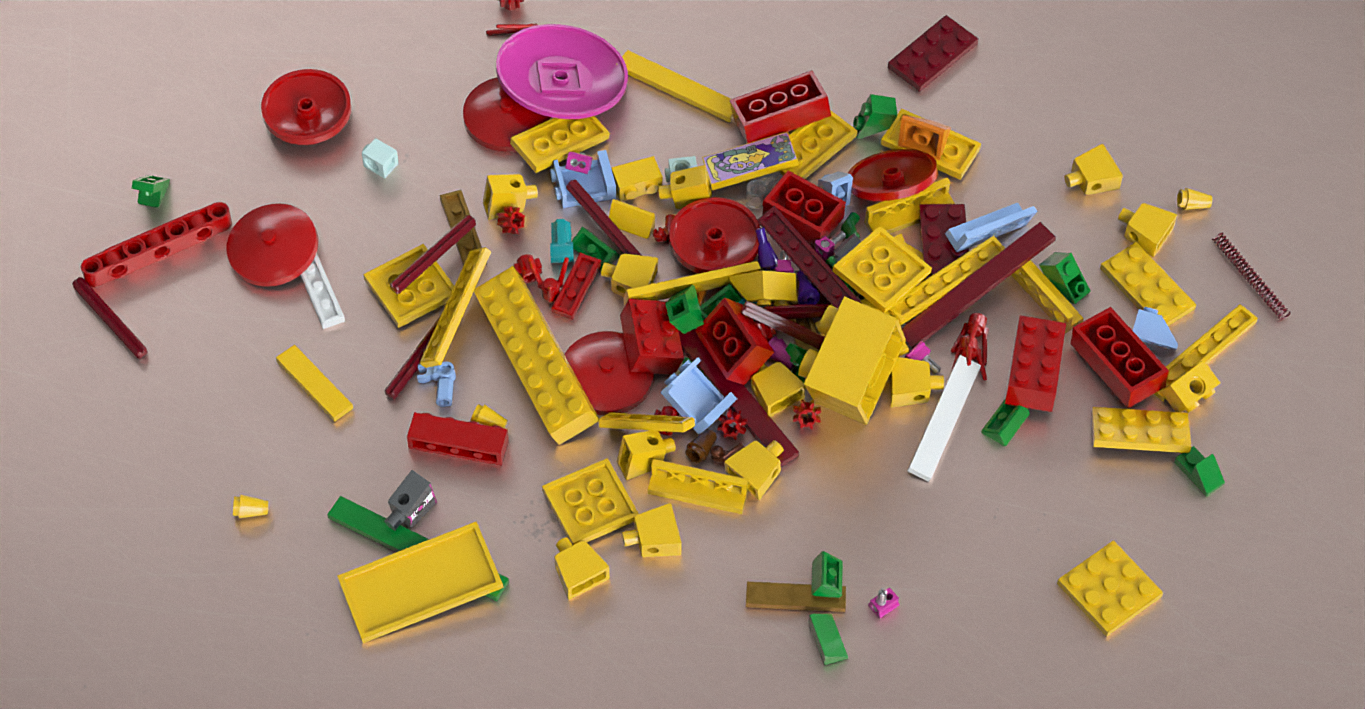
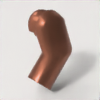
(720, 455)

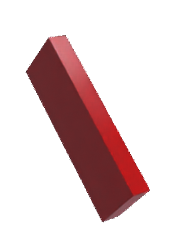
(576, 286)

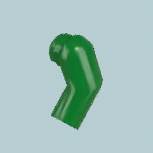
(848, 226)

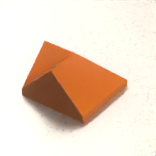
(923, 135)

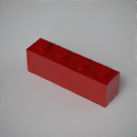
(457, 438)

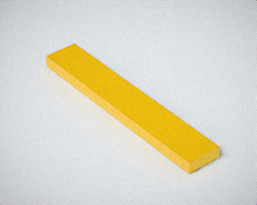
(678, 86)
(945, 280)
(701, 281)
(455, 307)
(1211, 343)

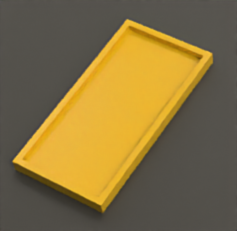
(420, 582)

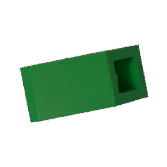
(875, 115)
(1065, 276)
(684, 310)

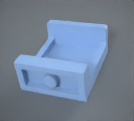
(598, 182)
(696, 396)

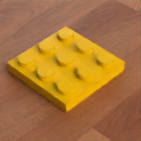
(882, 269)
(419, 298)
(590, 502)
(1109, 588)

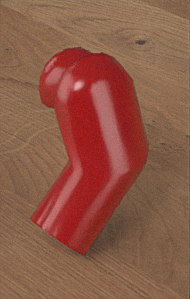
(662, 234)

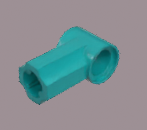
(561, 241)

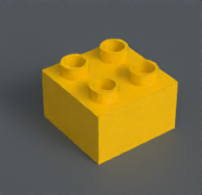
(853, 359)

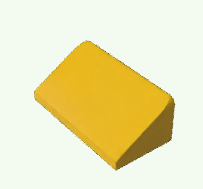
(632, 219)

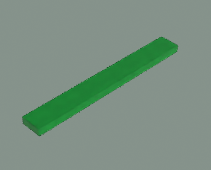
(373, 527)

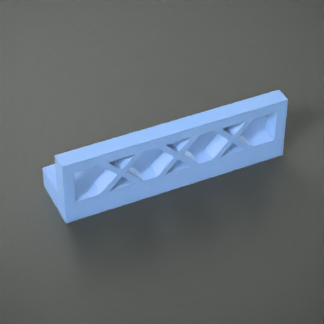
(986, 226)

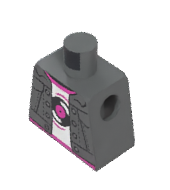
(410, 501)

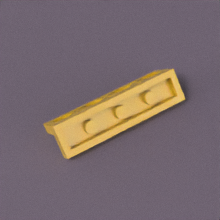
(895, 218)
(1047, 296)
(698, 488)

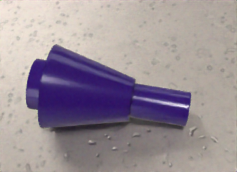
(766, 255)
(807, 292)

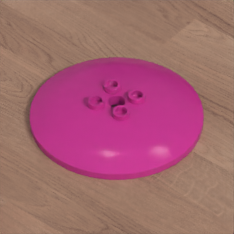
(586, 62)

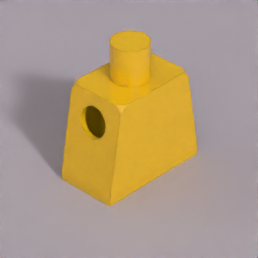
(1094, 172)
(687, 186)
(506, 191)
(1148, 226)
(630, 272)
(912, 382)
(776, 388)
(639, 450)
(757, 465)
(655, 533)
(579, 567)

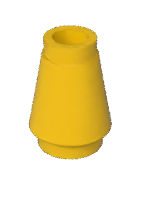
(1193, 199)
(486, 416)
(249, 506)

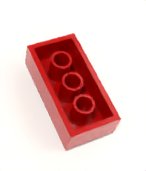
(780, 107)
(1119, 357)
(1035, 363)

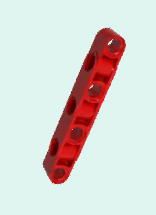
(156, 244)

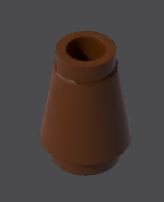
(701, 446)

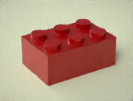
(806, 206)
(650, 338)
(734, 342)

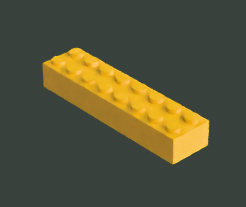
(536, 355)

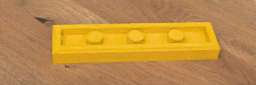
(314, 383)
(646, 422)

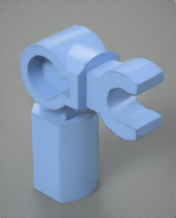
(445, 376)

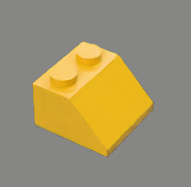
(766, 287)

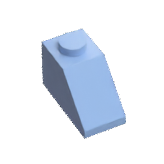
(837, 184)
(1153, 329)

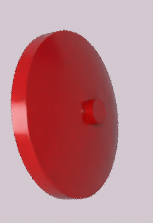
(306, 106)
(495, 117)
(893, 175)
(714, 235)
(272, 245)
(605, 373)

